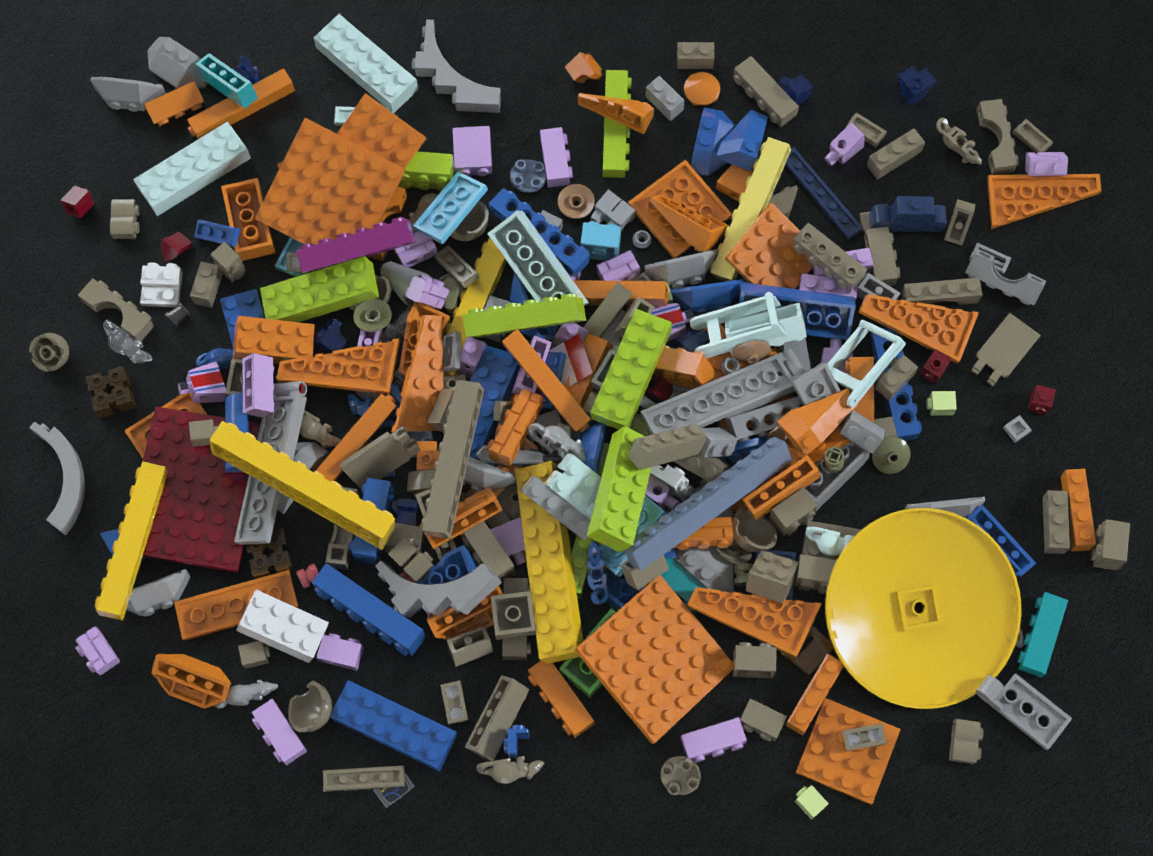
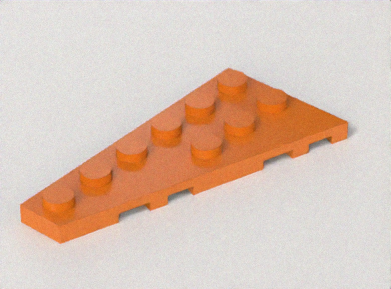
(1025, 195)
(923, 323)
(352, 368)
(422, 378)
(764, 619)

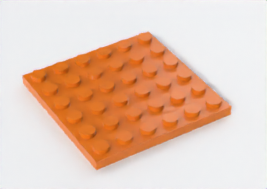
(328, 187)
(655, 658)

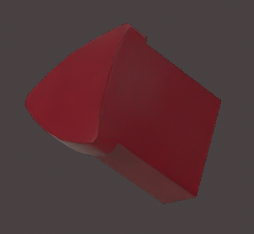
(174, 246)

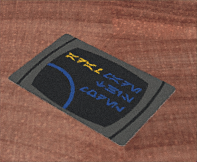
(390, 795)

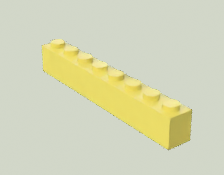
(752, 202)

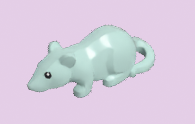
(829, 542)

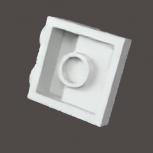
(161, 285)
(674, 479)

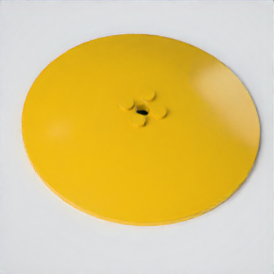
(966, 615)

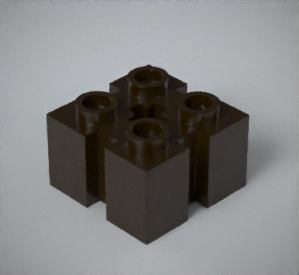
(118, 384)
(278, 561)

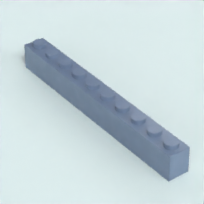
(708, 503)

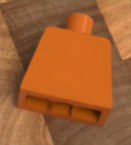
(733, 182)

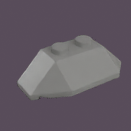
(174, 63)
(126, 93)
(682, 270)
(310, 455)
(483, 475)
(961, 507)
(707, 567)
(158, 594)

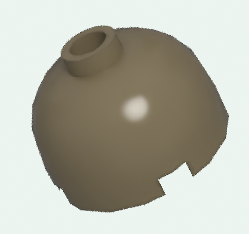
(49, 351)

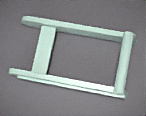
(713, 319)
(861, 387)

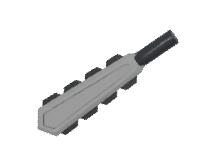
(523, 457)

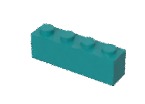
(226, 80)
(681, 581)
(1043, 634)

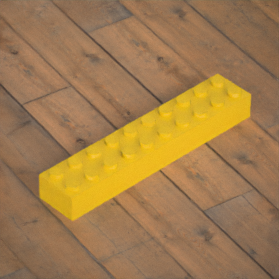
(302, 485)
(549, 573)

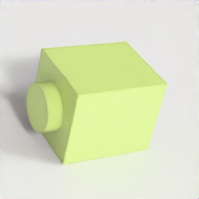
(941, 403)
(810, 801)

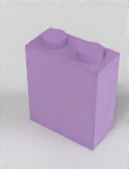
(472, 150)

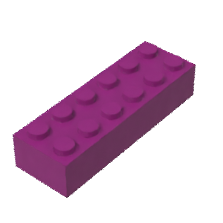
(349, 247)

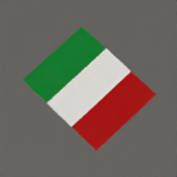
(576, 362)

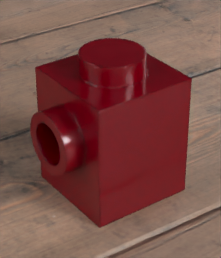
(77, 201)
(935, 366)
(658, 389)
(1041, 399)

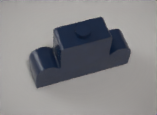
(909, 215)

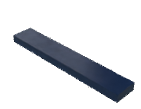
(822, 195)

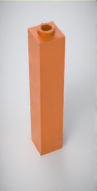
(267, 90)
(651, 291)
(546, 381)
(358, 436)

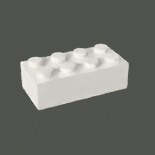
(282, 626)

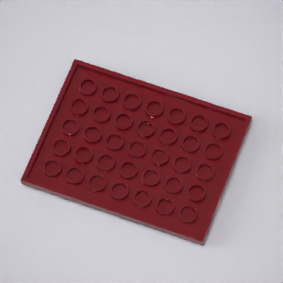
(198, 501)

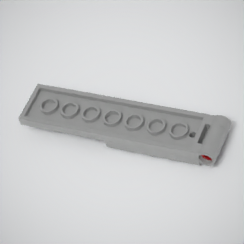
(727, 395)
(282, 433)

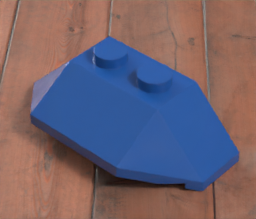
(711, 132)
(520, 294)
(707, 297)
(592, 442)
(1017, 556)

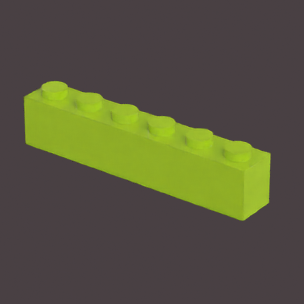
(615, 133)

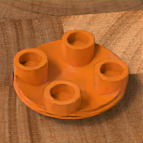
(702, 88)

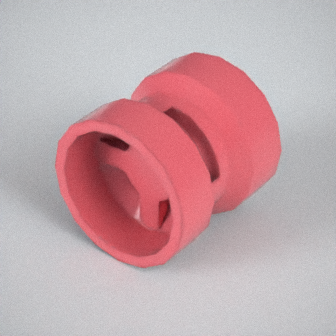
(308, 575)

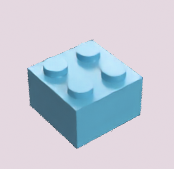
(601, 240)

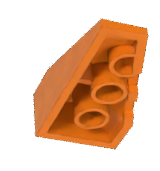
(624, 111)
(694, 228)
(412, 326)
(814, 422)

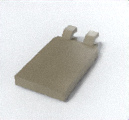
(1005, 348)
(380, 457)

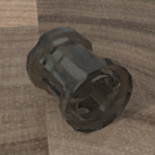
(177, 314)

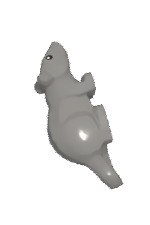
(557, 439)
(242, 694)

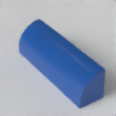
(235, 415)

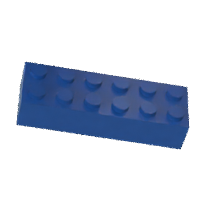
(822, 312)
(497, 376)
(369, 610)
(393, 725)

